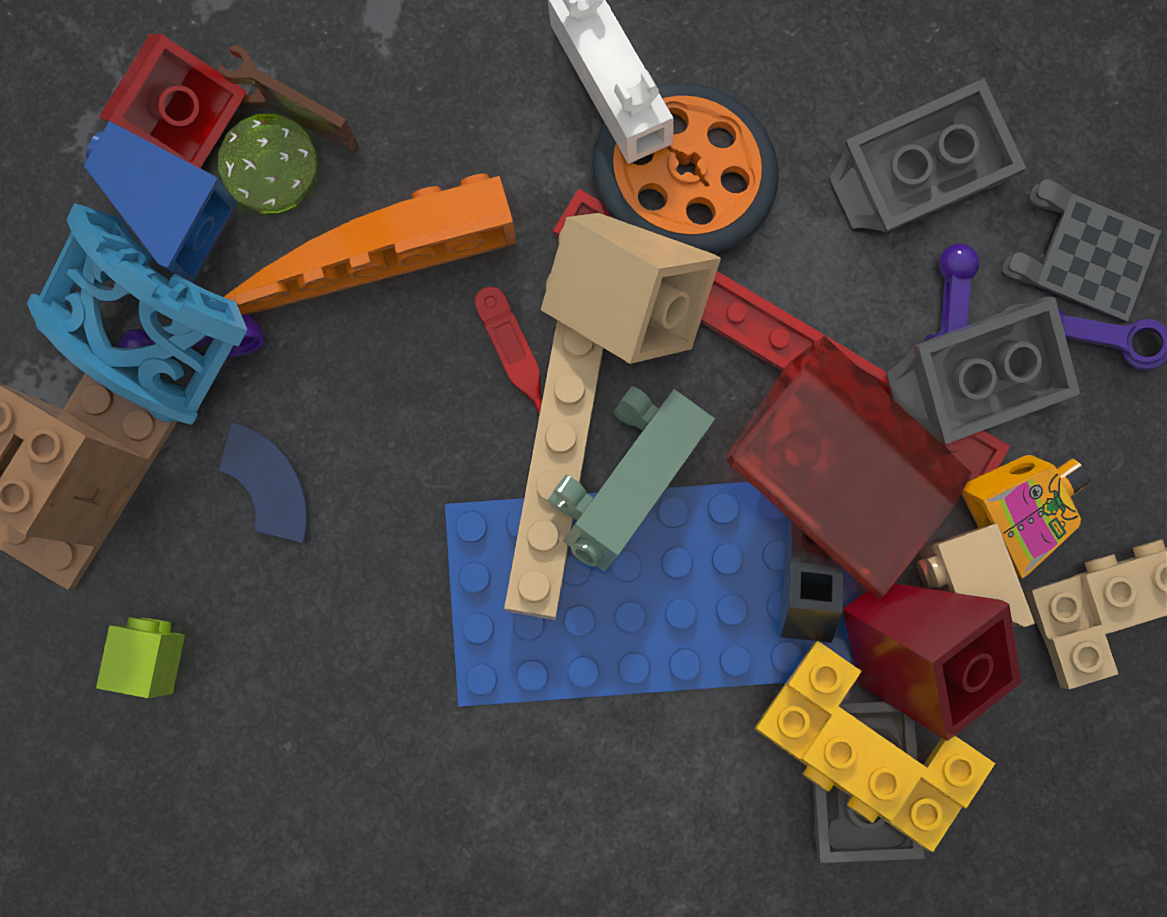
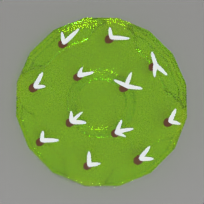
(268, 163)

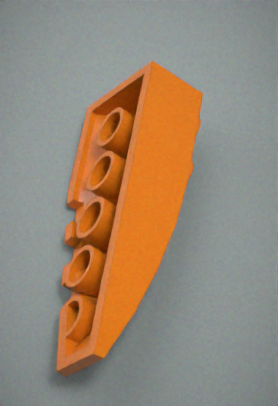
(387, 243)

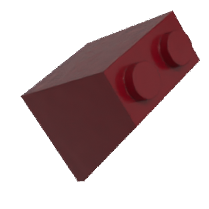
(934, 653)

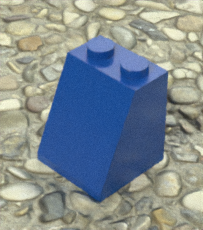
(161, 197)

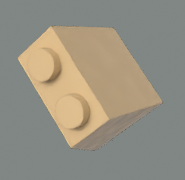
(628, 287)

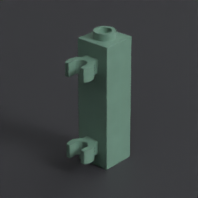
(637, 482)

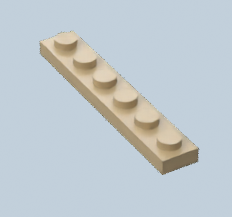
(557, 452)

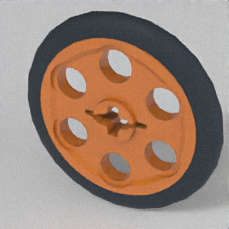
(734, 214)

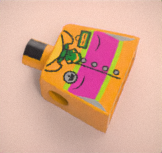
(1029, 505)

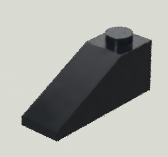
(810, 590)

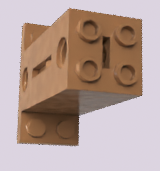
(70, 474)

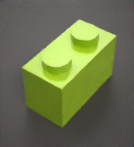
(141, 658)

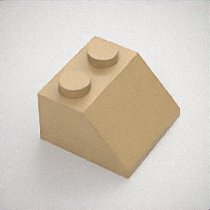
(975, 566)

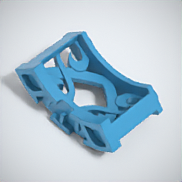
(104, 249)

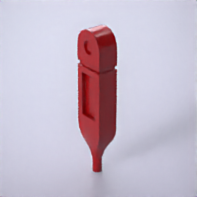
(509, 342)

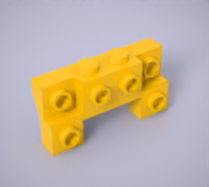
(863, 764)

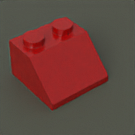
(173, 100)

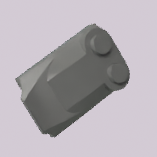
(925, 160)
(986, 372)
(840, 831)

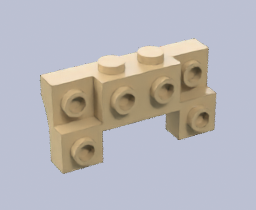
(1086, 606)

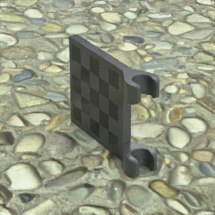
(1093, 254)

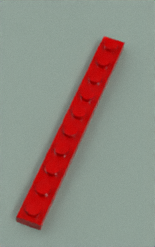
(781, 337)

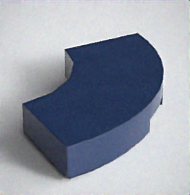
(271, 482)

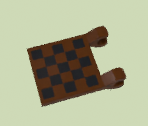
(289, 102)

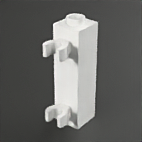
(613, 76)

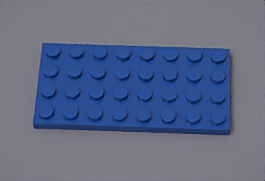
(675, 611)

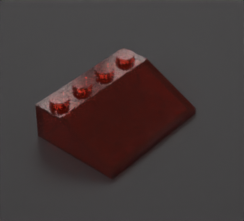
(848, 466)

